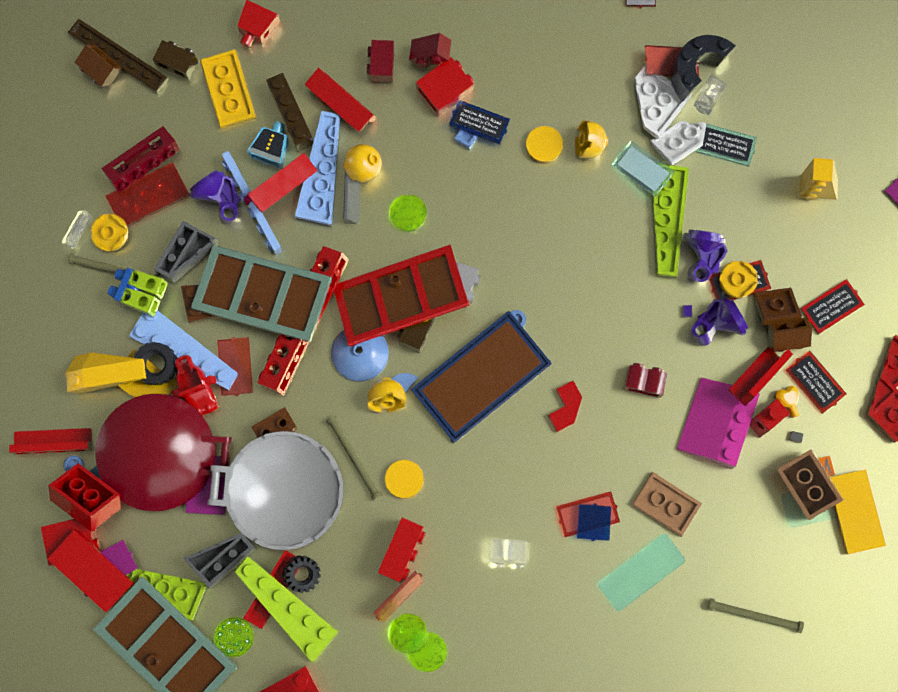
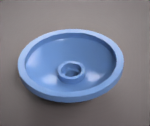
(363, 365)

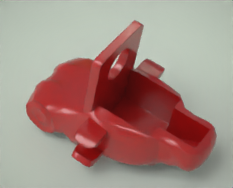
(195, 386)

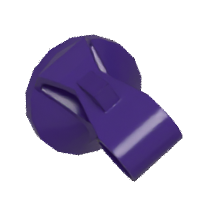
(218, 189)
(710, 251)
(720, 315)

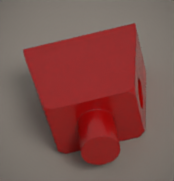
(256, 23)
(768, 417)

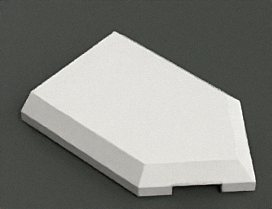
(679, 141)

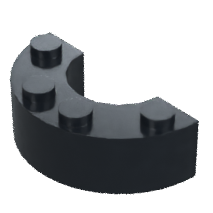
(699, 49)

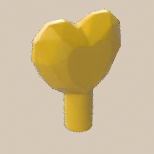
(789, 398)

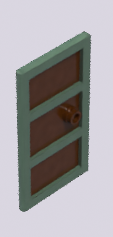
(261, 293)
(163, 643)

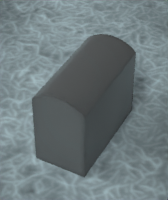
(796, 436)

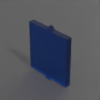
(594, 522)

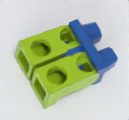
(132, 287)

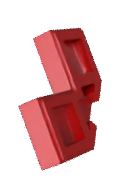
(566, 415)

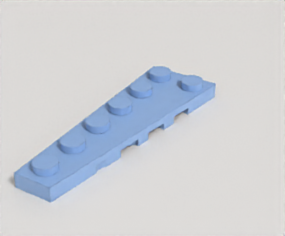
(318, 190)
(164, 331)

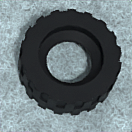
(169, 358)

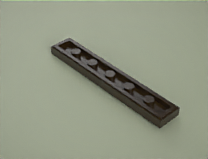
(130, 63)

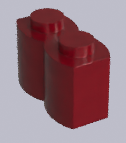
(645, 381)

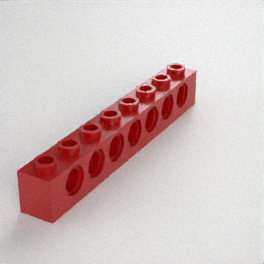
(279, 382)

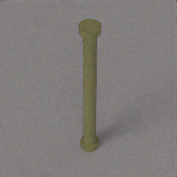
(95, 264)
(354, 458)
(798, 626)

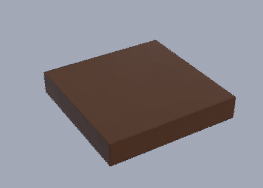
(777, 306)

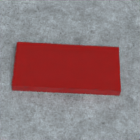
(90, 570)

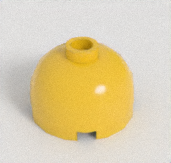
(591, 140)
(362, 163)
(386, 395)

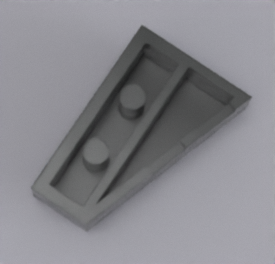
(184, 252)
(220, 559)

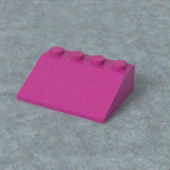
(716, 424)

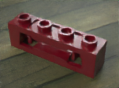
(141, 159)

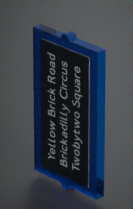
(479, 122)

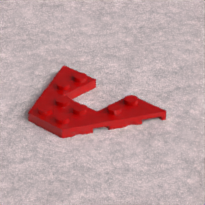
(884, 403)

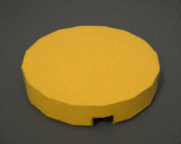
(544, 144)
(109, 232)
(738, 279)
(404, 479)

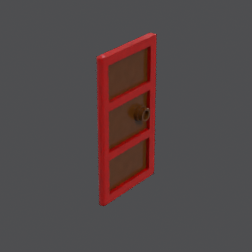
(400, 295)

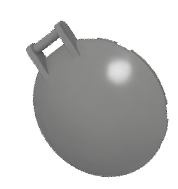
(281, 490)

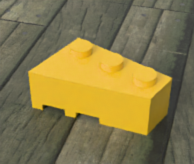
(819, 180)

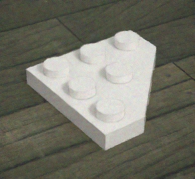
(657, 102)

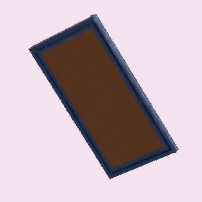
(481, 376)

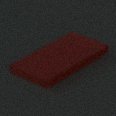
(148, 195)

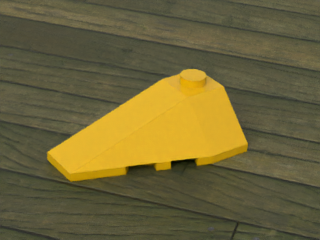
(100, 371)

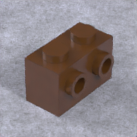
(97, 65)
(790, 335)
(276, 422)

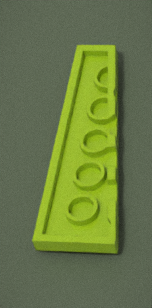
(668, 221)
(180, 592)
(296, 618)

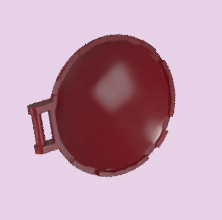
(157, 452)

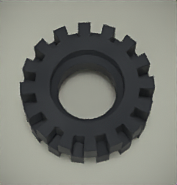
(293, 565)

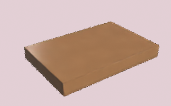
(666, 504)

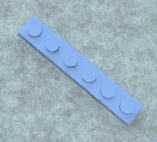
(263, 226)

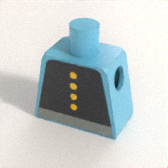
(270, 146)

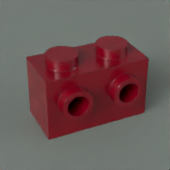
(430, 50)
(382, 61)

